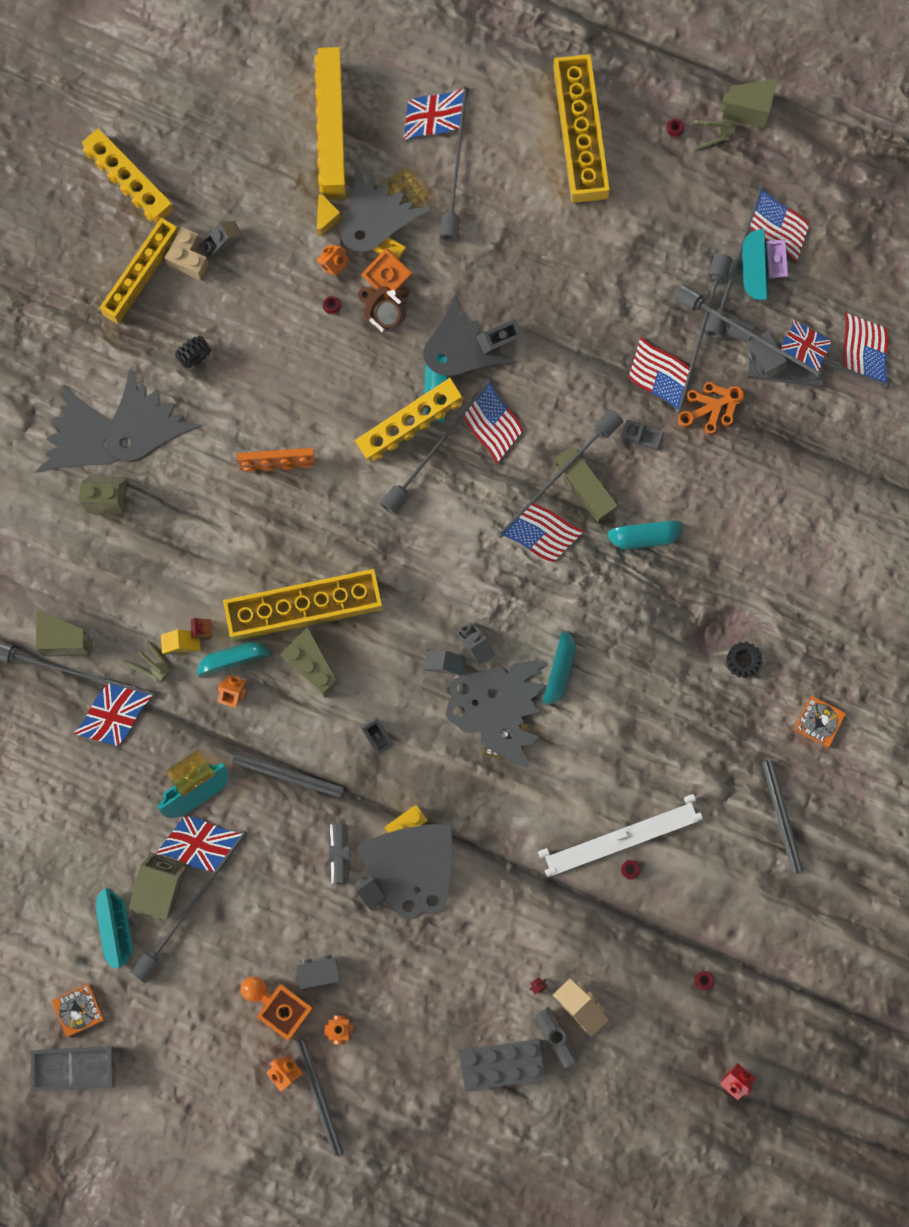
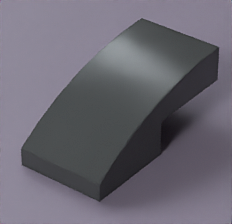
(642, 435)

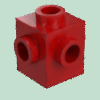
(738, 1081)

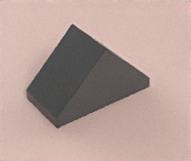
(444, 662)
(376, 736)

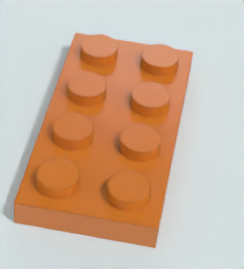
(273, 459)

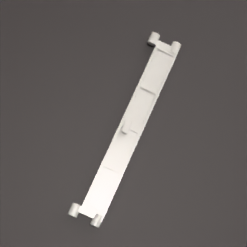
(621, 838)

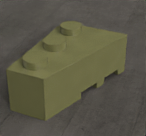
(309, 663)

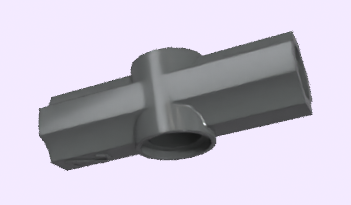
(339, 854)
(550, 1025)

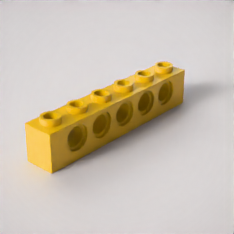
(98, 142)
(139, 271)
(399, 420)

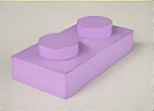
(777, 259)

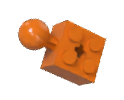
(254, 990)

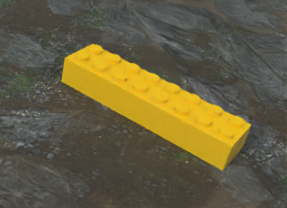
(330, 123)
(581, 128)
(302, 605)

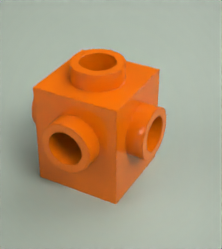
(333, 259)
(232, 691)
(347, 1030)
(284, 1072)

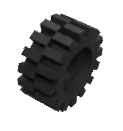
(193, 352)
(752, 651)

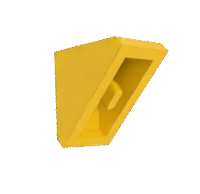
(327, 215)
(179, 642)

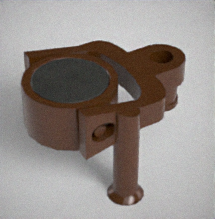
(388, 312)

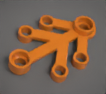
(712, 405)

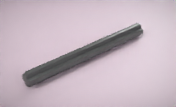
(288, 775)
(782, 816)
(319, 1097)

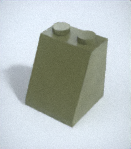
(749, 102)
(103, 494)
(60, 638)
(157, 886)

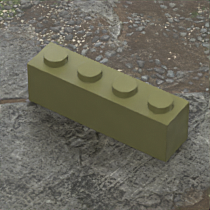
(586, 485)

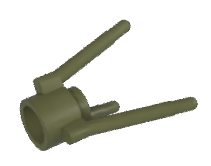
(725, 129)
(158, 670)

